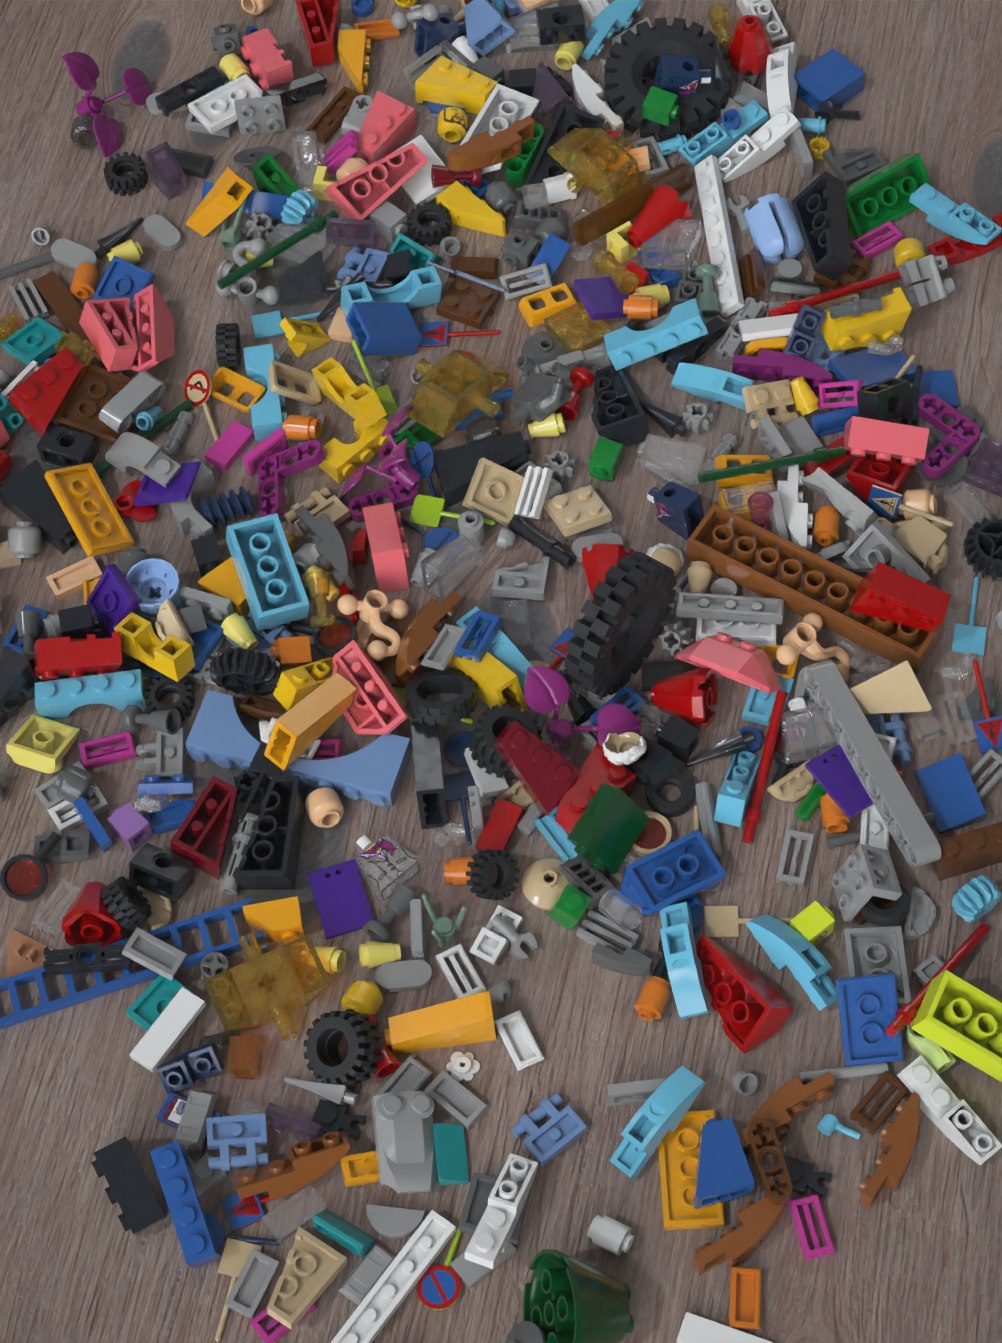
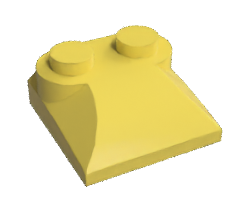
(41, 744)

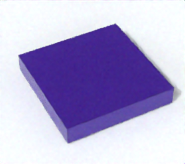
(600, 297)
(112, 598)

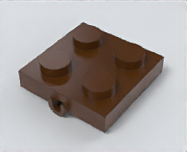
(468, 302)

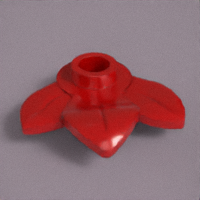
(127, 498)

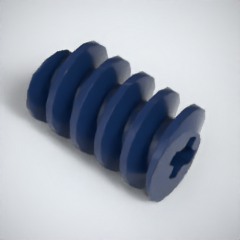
(227, 506)

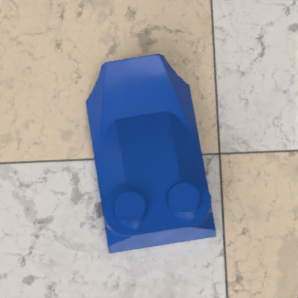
(672, 874)

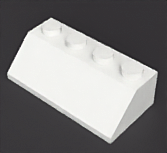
(500, 112)

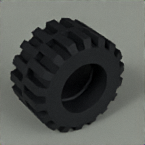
(488, 727)
(324, 1044)

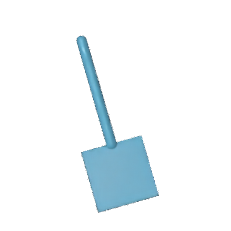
(267, 324)
(970, 637)

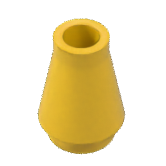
(804, 397)

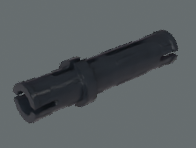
(549, 547)

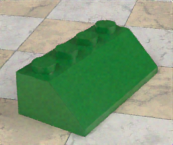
(884, 194)

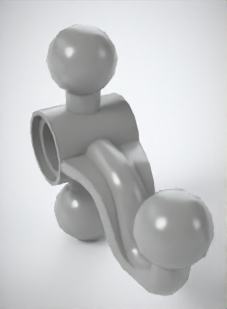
(427, 11)
(269, 294)

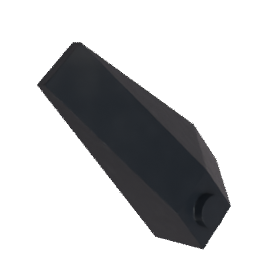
(565, 120)
(616, 408)

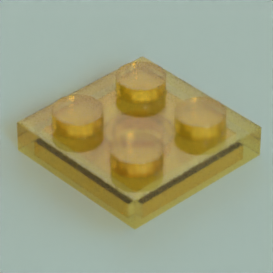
(576, 329)

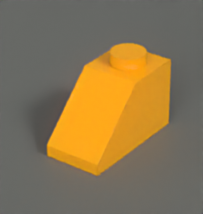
(277, 919)

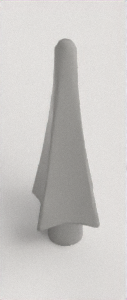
(335, 1093)

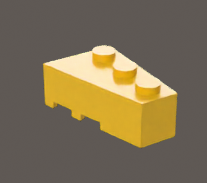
(454, 86)
(876, 326)

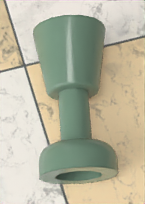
(708, 299)

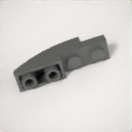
(329, 545)

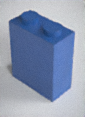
(829, 79)
(383, 328)

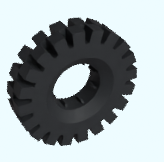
(640, 55)
(620, 624)

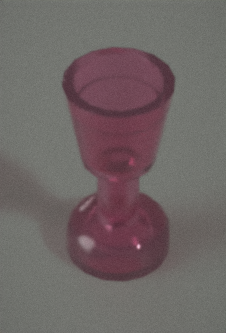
(760, 506)

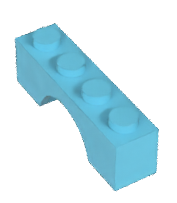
(416, 290)
(631, 346)
(267, 413)
(60, 697)

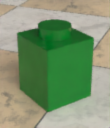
(660, 106)
(605, 459)
(569, 907)

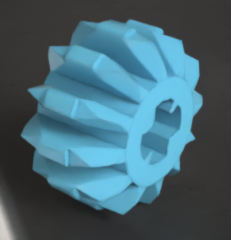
(300, 208)
(976, 898)

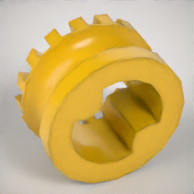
(822, 144)

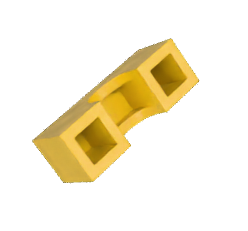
(346, 458)
(170, 657)

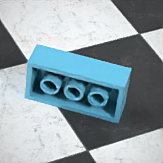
(267, 571)

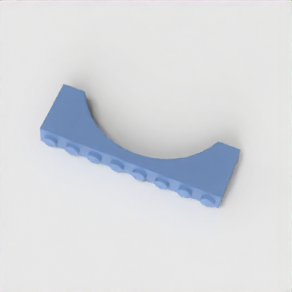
(366, 774)

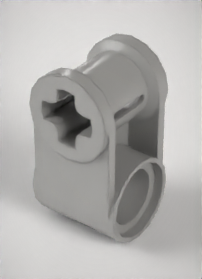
(356, 114)

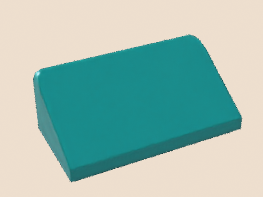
(420, 253)
(451, 1154)
(343, 1233)

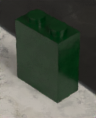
(608, 829)

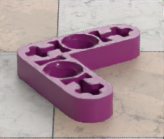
(954, 434)
(308, 455)
(393, 492)

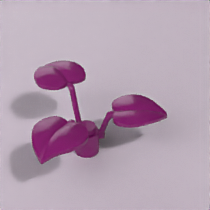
(84, 73)
(402, 470)
(547, 689)

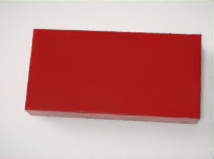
(499, 826)

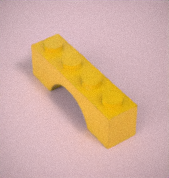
(359, 402)

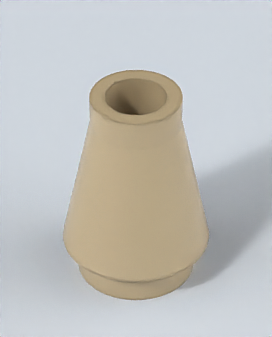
(699, 576)

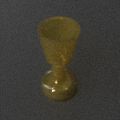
(719, 20)
(623, 278)
(319, 589)

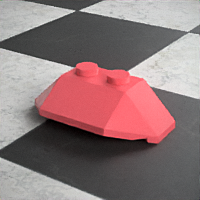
(153, 329)
(733, 660)
(376, 704)

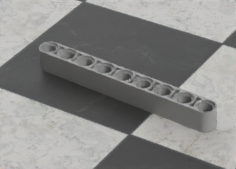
(872, 764)

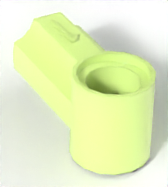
(935, 1055)

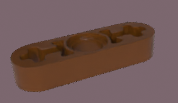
(768, 1183)

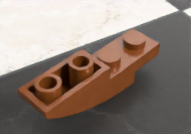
(490, 150)
(423, 632)
(789, 1101)
(898, 1144)
(305, 1164)
(736, 1245)

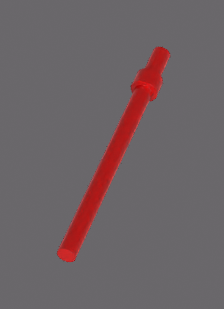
(793, 306)
(753, 813)
(908, 1012)

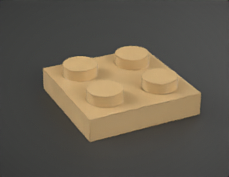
(494, 491)
(577, 510)

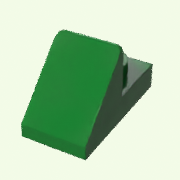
(271, 176)

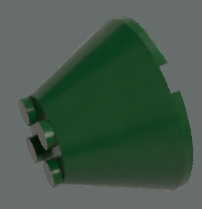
(576, 1301)

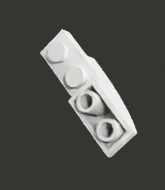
(766, 12)
(780, 78)
(589, 98)
(761, 146)
(795, 511)
(949, 1113)
(502, 1212)

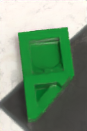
(418, 434)

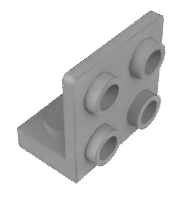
(260, 115)
(787, 439)
(213, 606)
(865, 875)

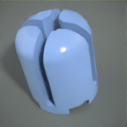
(774, 228)

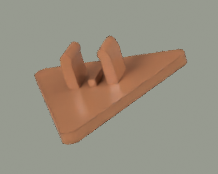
(23, 954)

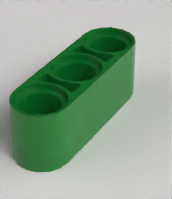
(520, 165)

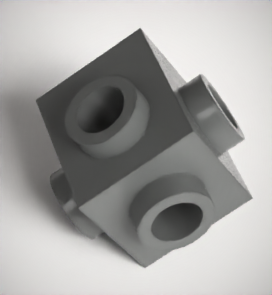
(227, 33)
(520, 250)

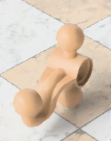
(371, 611)
(803, 641)

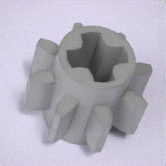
(259, 225)
(697, 417)
(560, 464)
(676, 637)

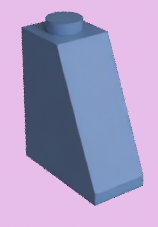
(486, 26)

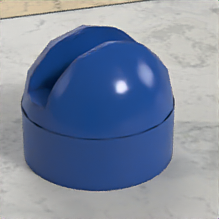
(728, 119)

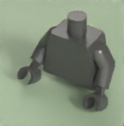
(538, 393)

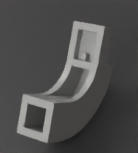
(137, 452)
(184, 512)

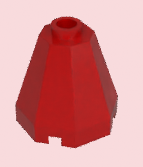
(749, 46)
(599, 561)
(688, 696)
(89, 919)

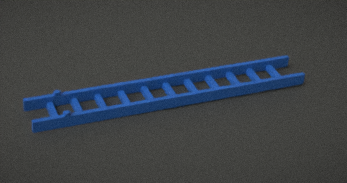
(128, 979)

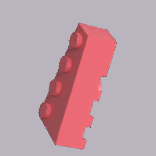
(369, 187)

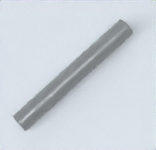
(845, 1072)

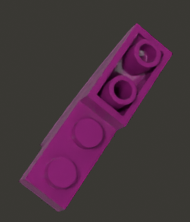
(780, 366)

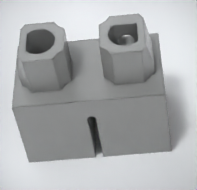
(925, 270)

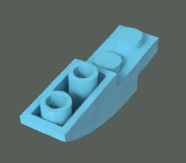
(609, 21)
(718, 139)
(956, 220)
(711, 384)
(502, 649)
(792, 950)
(682, 961)
(654, 1119)

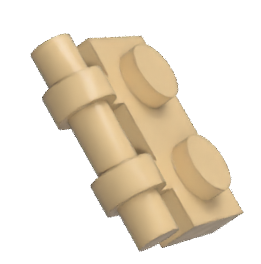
(768, 396)
(331, 507)

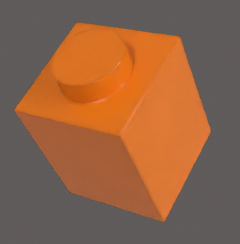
(291, 651)

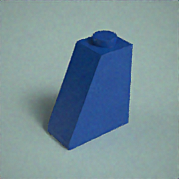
(721, 1165)

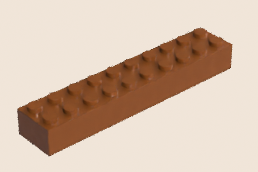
(805, 582)

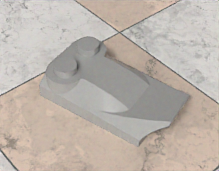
(856, 513)
(879, 545)
(876, 951)
(405, 1140)

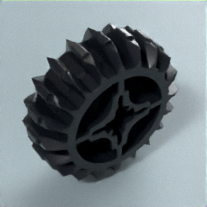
(987, 537)
(245, 671)

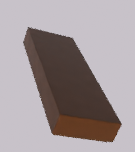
(333, 115)

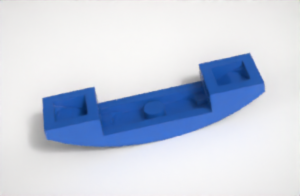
(258, 201)

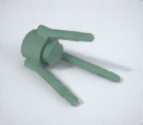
(233, 235)
(444, 928)

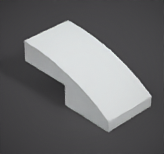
(490, 941)

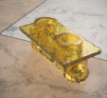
(83, 350)

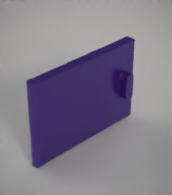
(178, 489)
(840, 781)
(340, 899)

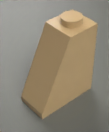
(891, 692)

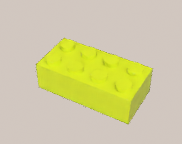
(963, 1022)

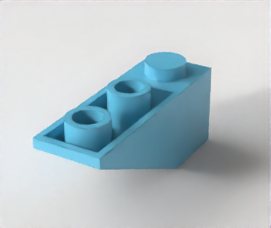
(737, 788)

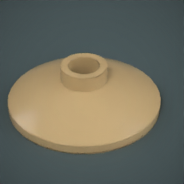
(536, 889)

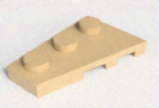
(306, 1275)

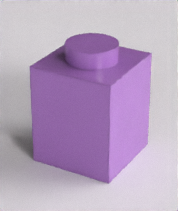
(130, 826)

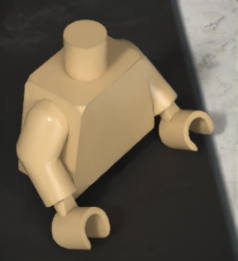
(922, 541)

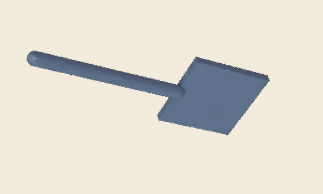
(470, 277)

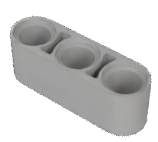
(131, 400)

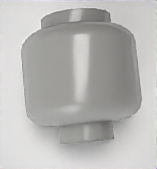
(24, 540)

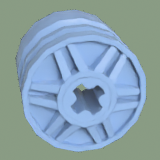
(154, 583)

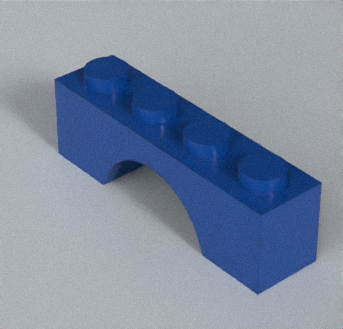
(184, 1204)

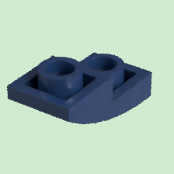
(804, 332)
(190, 1066)

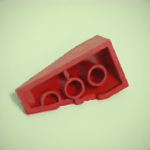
(885, 474)
(745, 1002)

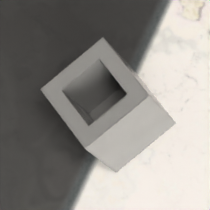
(389, 221)

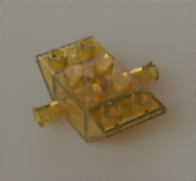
(597, 163)
(454, 390)
(241, 991)

